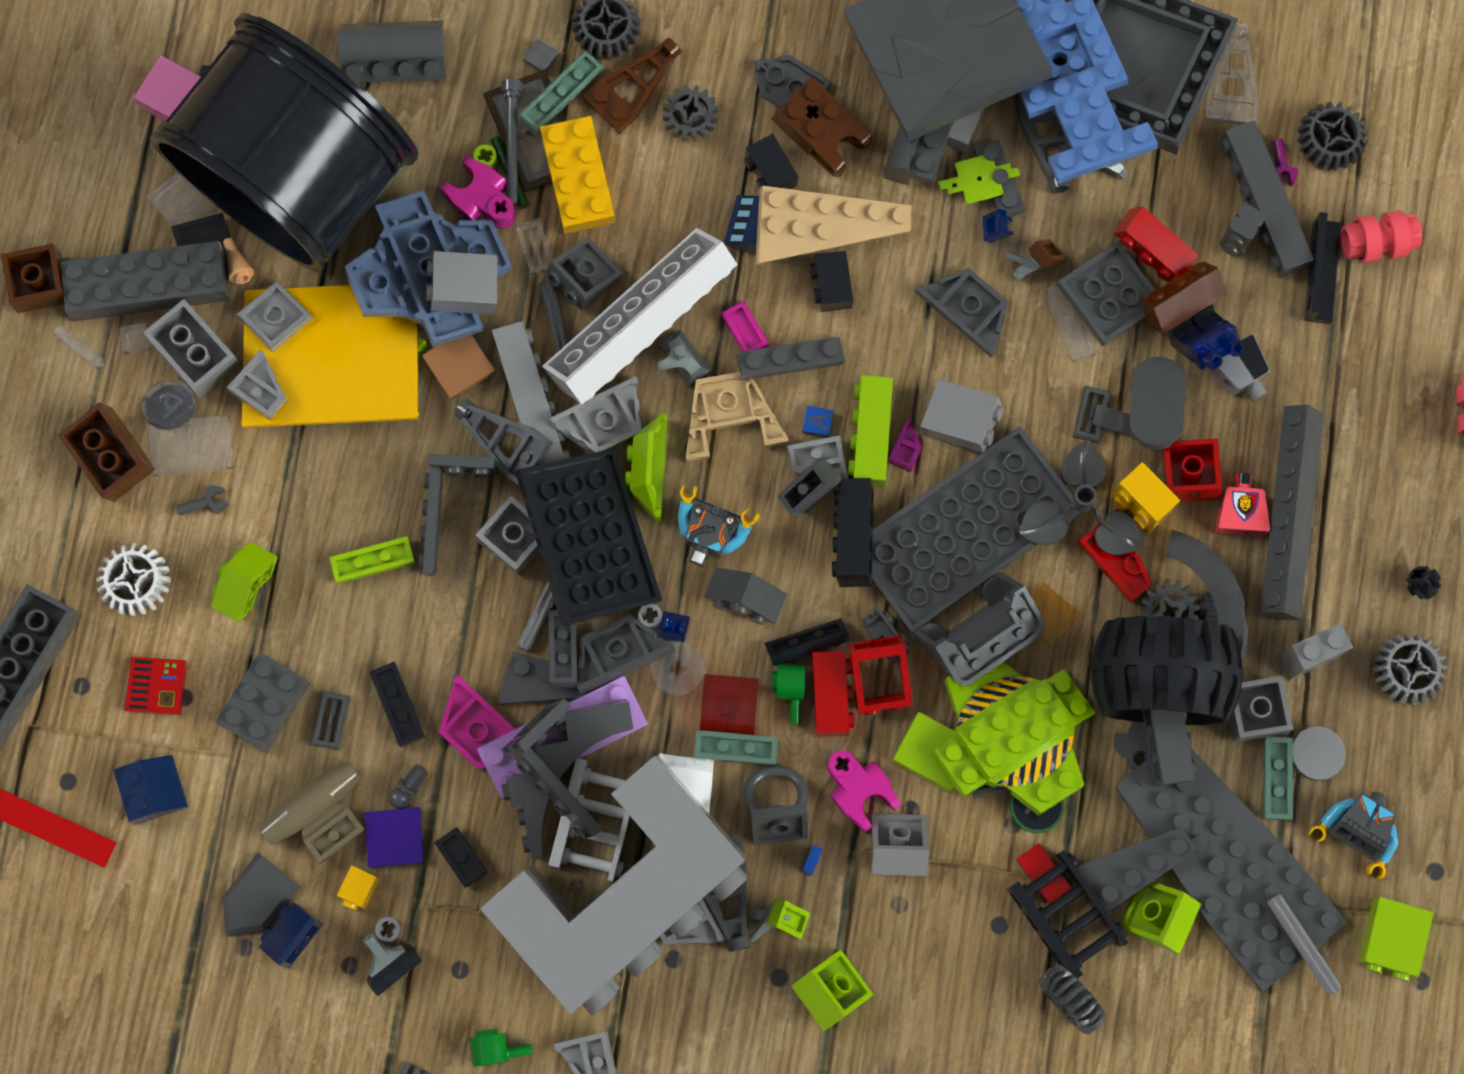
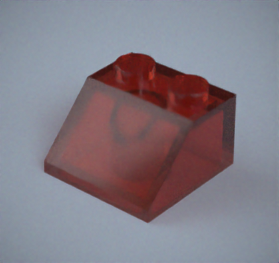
(729, 704)

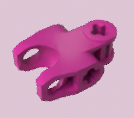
(482, 196)
(857, 786)

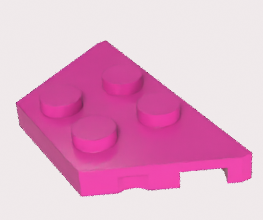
(470, 722)

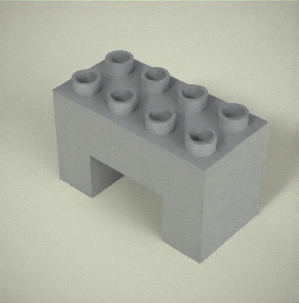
(619, 928)

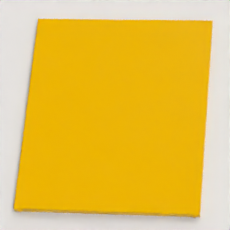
(339, 364)

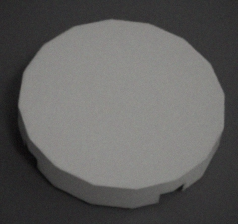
(1318, 753)

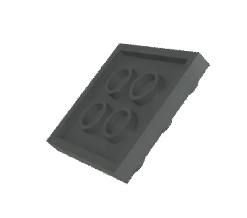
(1107, 293)

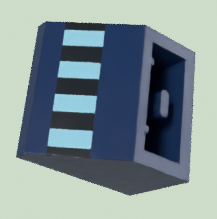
(743, 224)

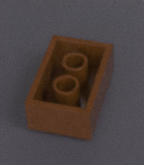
(106, 452)

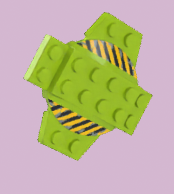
(1015, 736)

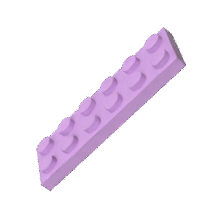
(500, 765)

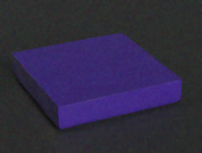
(394, 837)

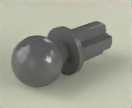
(400, 796)

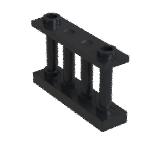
(1041, 916)

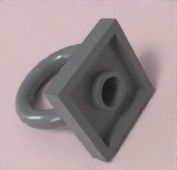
(780, 821)

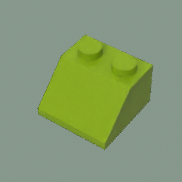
(1161, 916)
(832, 990)

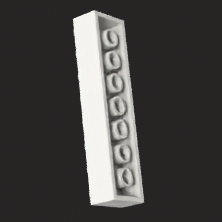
(640, 315)

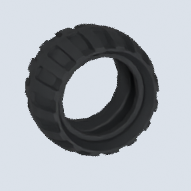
(1166, 667)

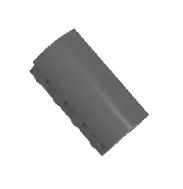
(392, 51)
(916, 158)

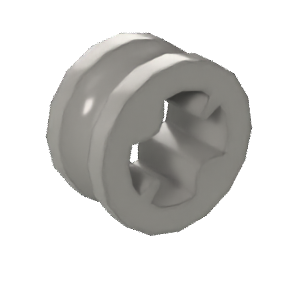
(643, 611)
(396, 931)

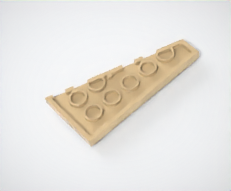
(813, 222)

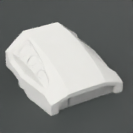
(694, 774)

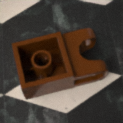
(826, 128)

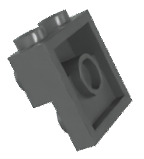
(582, 273)

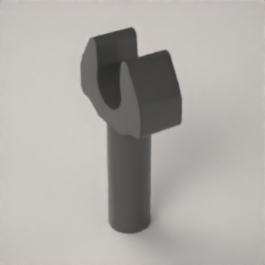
(205, 502)

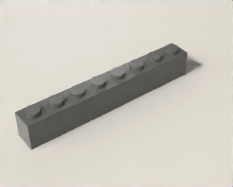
(1292, 513)

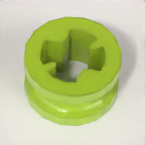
(488, 150)

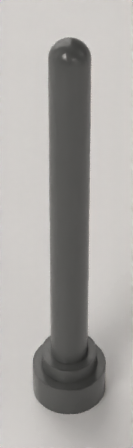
(512, 89)

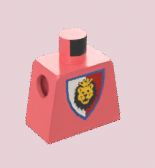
(1242, 510)

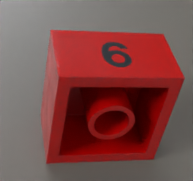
(1193, 469)

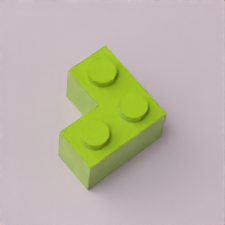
(241, 579)

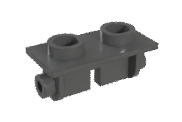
(882, 626)

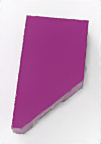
(905, 448)

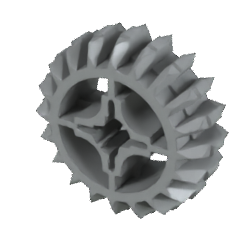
(1418, 648)

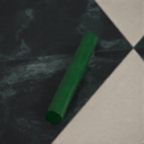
(502, 156)

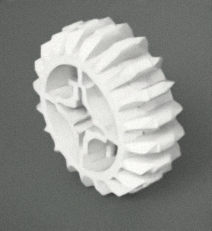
(145, 576)

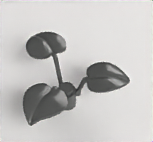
(1087, 470)

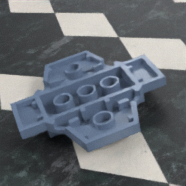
(393, 274)

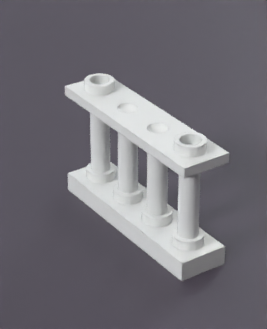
(562, 854)

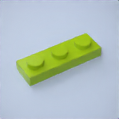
(372, 560)

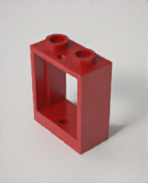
(873, 650)

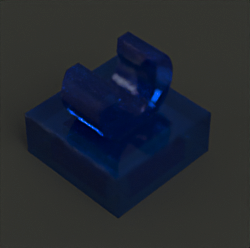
(996, 225)
(674, 627)

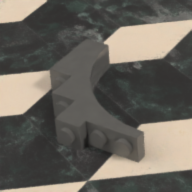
(582, 730)

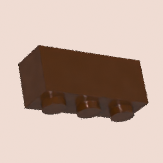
(1183, 297)

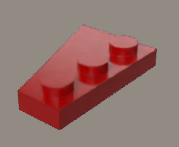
(1124, 570)

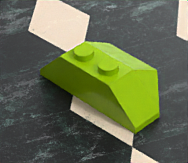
(647, 466)

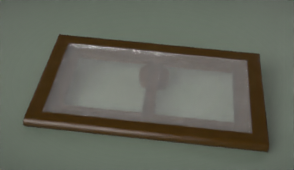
(531, 157)

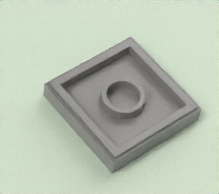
(274, 316)

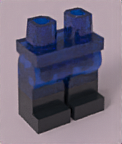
(1206, 339)

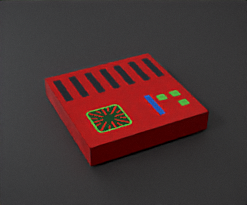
(155, 686)

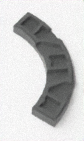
(1217, 578)

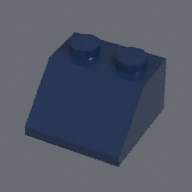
(150, 789)
(290, 935)

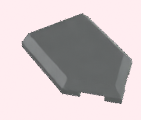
(783, 77)
(256, 897)

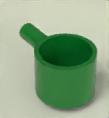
(789, 684)
(492, 1048)

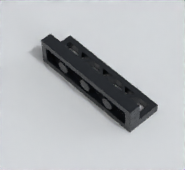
(1323, 270)

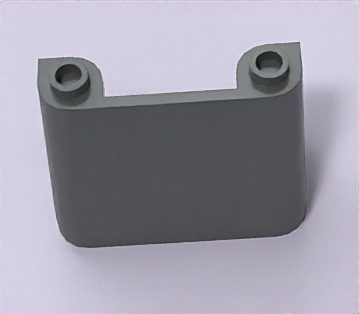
(988, 635)

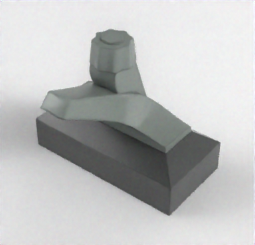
(684, 358)

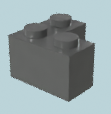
(745, 594)

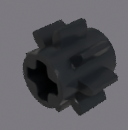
(1423, 582)

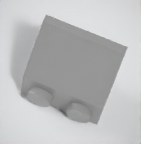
(899, 844)

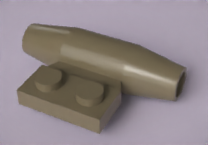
(316, 811)

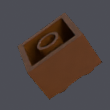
(33, 278)

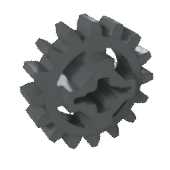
(700, 116)
(1179, 603)

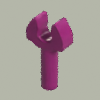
(1282, 166)

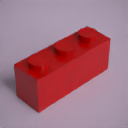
(1155, 244)
(831, 694)

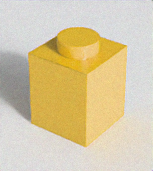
(357, 888)

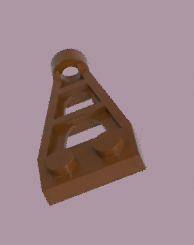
(612, 106)

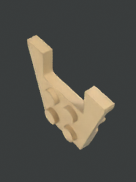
(725, 403)

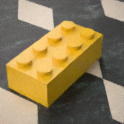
(577, 175)

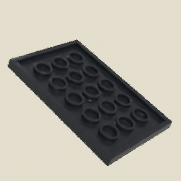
(588, 536)

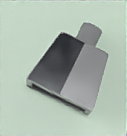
(1244, 371)

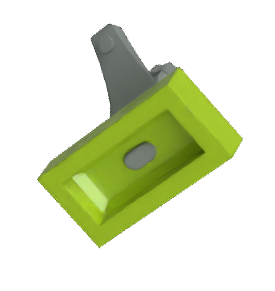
(781, 916)

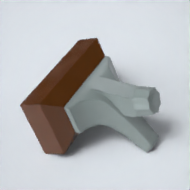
(1043, 254)

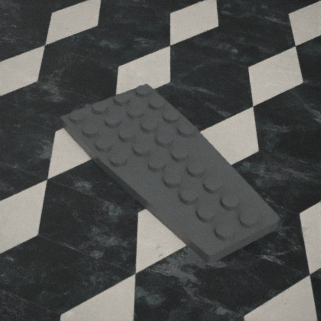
(1233, 870)

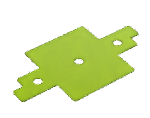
(967, 181)

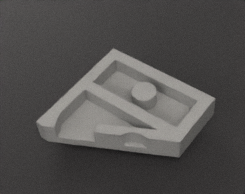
(588, 1054)

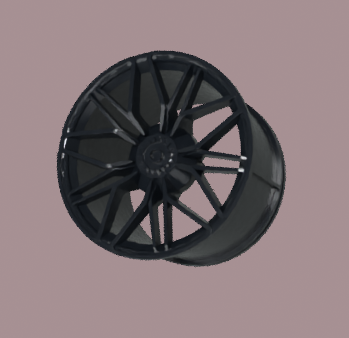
(284, 142)

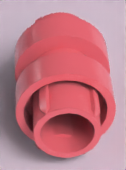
(1393, 235)

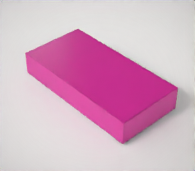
(744, 328)

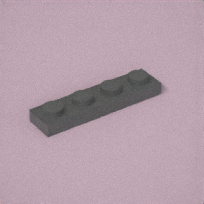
(790, 358)

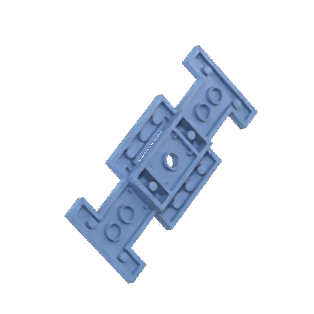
(1079, 90)

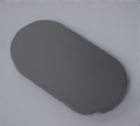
(1157, 403)

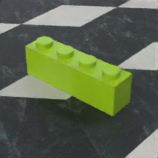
(872, 428)

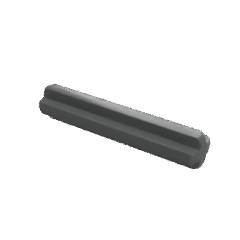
(554, 315)

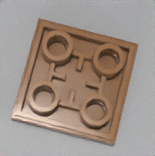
(458, 365)

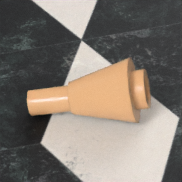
(238, 268)

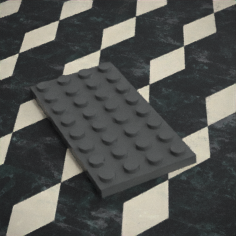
(963, 529)

